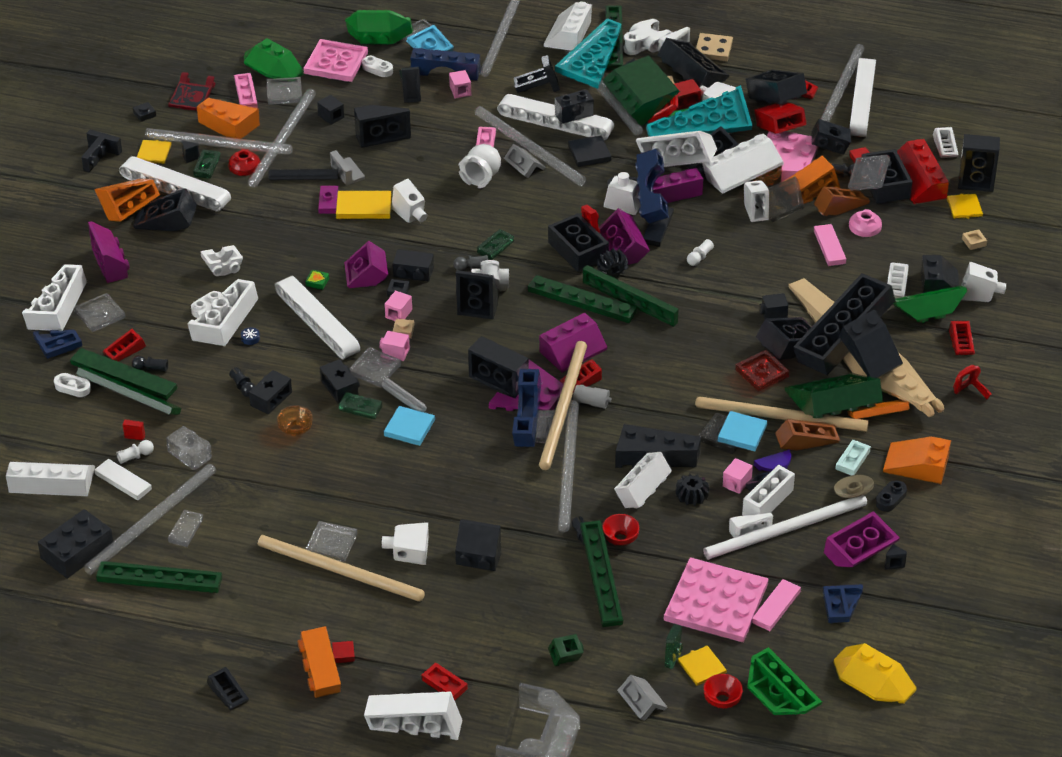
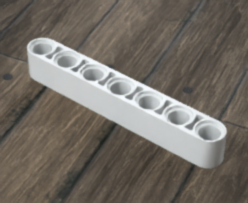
(862, 97)
(544, 115)
(172, 181)
(317, 317)

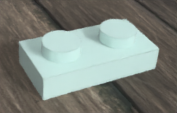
(853, 457)

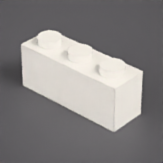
(643, 480)
(769, 492)

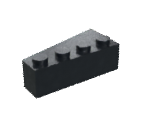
(637, 441)

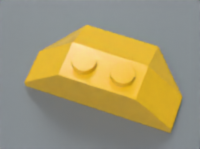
(874, 674)

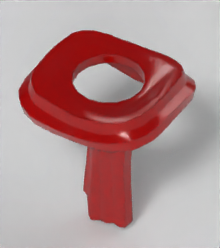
(974, 372)

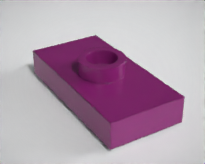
(328, 199)

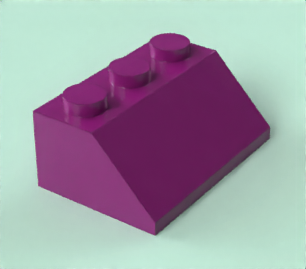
(679, 185)
(625, 235)
(108, 253)
(559, 343)
(859, 541)

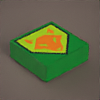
(317, 279)

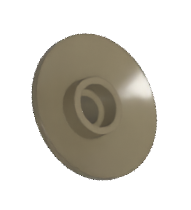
(854, 486)

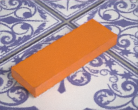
(880, 409)

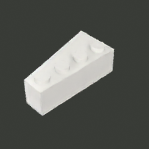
(57, 300)
(225, 314)
(414, 713)

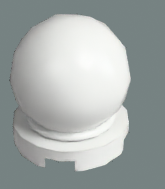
(480, 165)

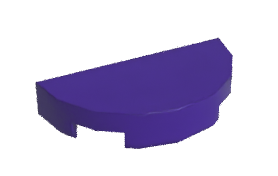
(771, 462)

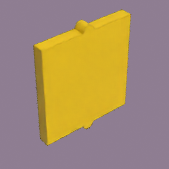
(154, 151)
(964, 206)
(701, 665)

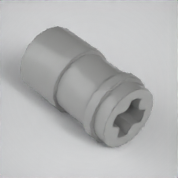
(593, 396)

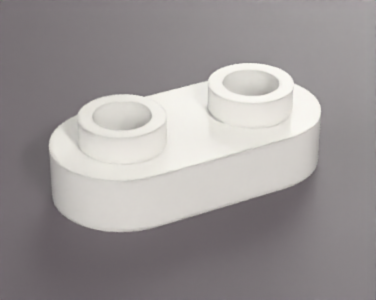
(377, 66)
(204, 302)
(72, 385)

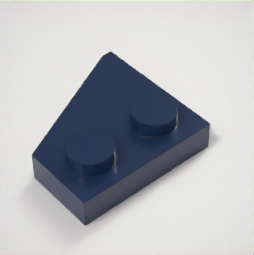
(57, 342)
(841, 601)

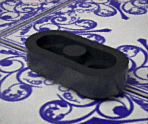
(891, 495)

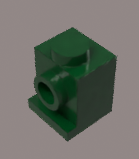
(562, 644)

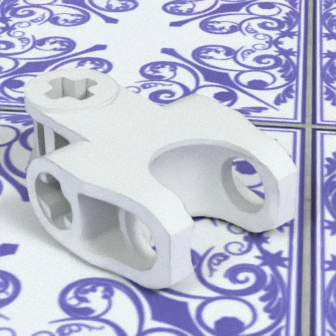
(643, 37)
(500, 275)

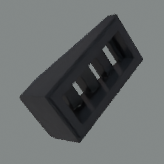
(224, 674)

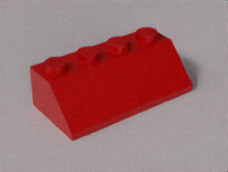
(926, 175)

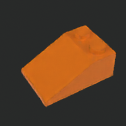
(919, 458)

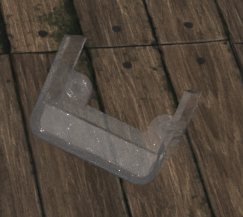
(558, 732)

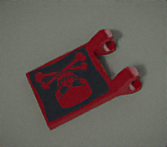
(190, 95)

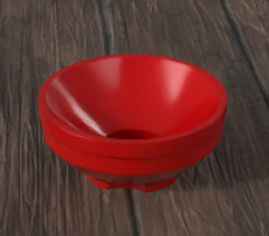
(243, 166)
(623, 525)
(723, 685)

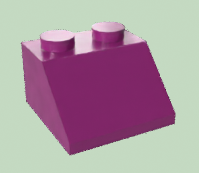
(366, 266)

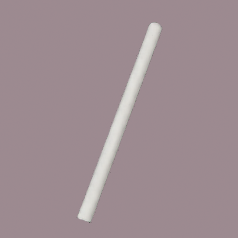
(784, 527)

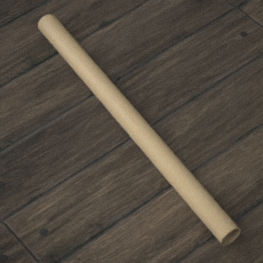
(562, 406)
(779, 413)
(341, 568)

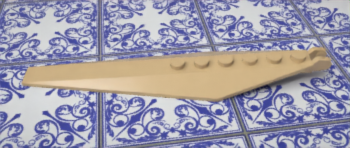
(900, 382)

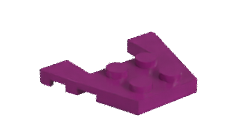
(549, 394)

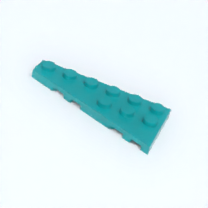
(591, 56)
(707, 116)

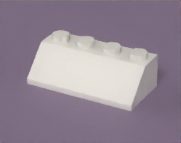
(570, 27)
(681, 147)
(742, 163)
(49, 478)

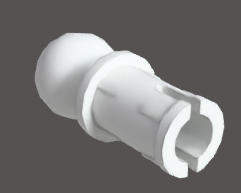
(699, 253)
(145, 448)

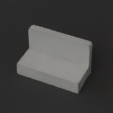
(522, 160)
(346, 168)
(641, 696)

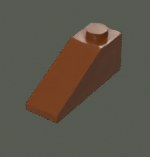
(838, 200)
(805, 434)

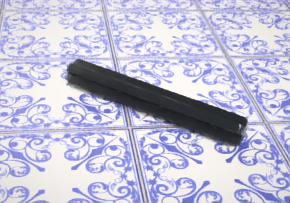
(303, 174)

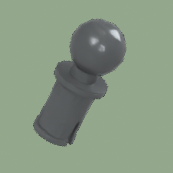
(461, 263)

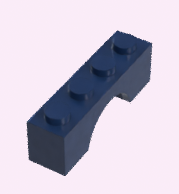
(458, 61)
(649, 168)
(528, 405)

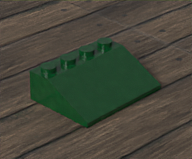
(641, 88)
(836, 394)

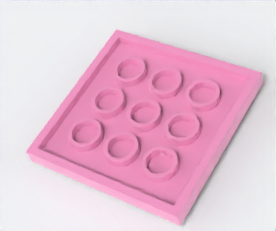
(716, 599)

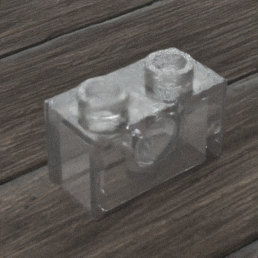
(189, 447)

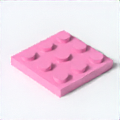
(335, 60)
(794, 146)

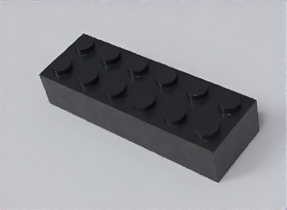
(821, 345)

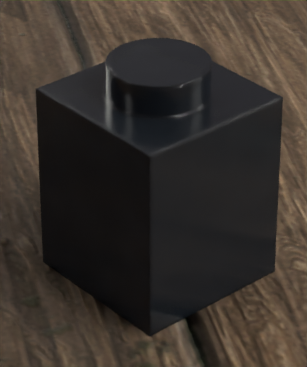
(330, 109)
(774, 306)

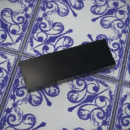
(656, 230)

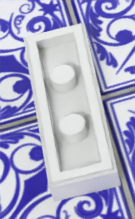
(123, 479)

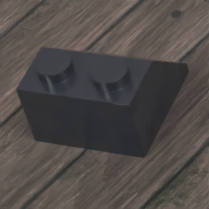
(937, 273)
(478, 545)

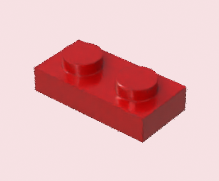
(590, 216)
(444, 681)

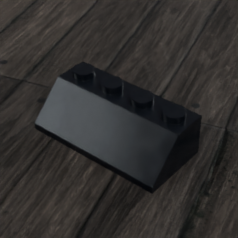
(691, 63)

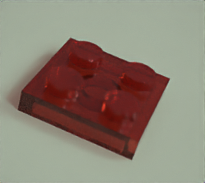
(762, 370)

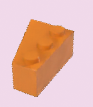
(228, 118)
(814, 177)
(126, 198)
(319, 662)

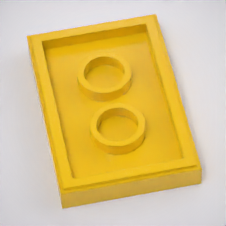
(363, 205)

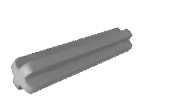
(403, 395)

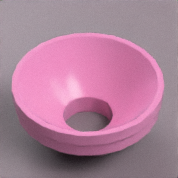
(865, 227)

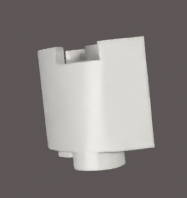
(224, 261)

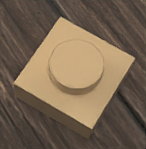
(974, 239)
(404, 326)

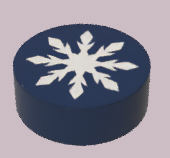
(250, 336)

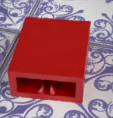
(780, 117)

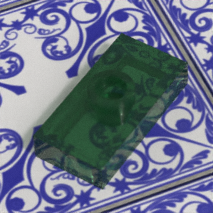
(206, 164)
(495, 244)
(360, 405)
(673, 646)

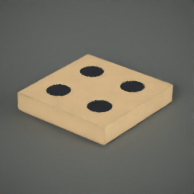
(715, 46)

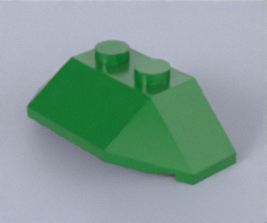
(378, 26)
(272, 60)
(931, 304)
(779, 686)

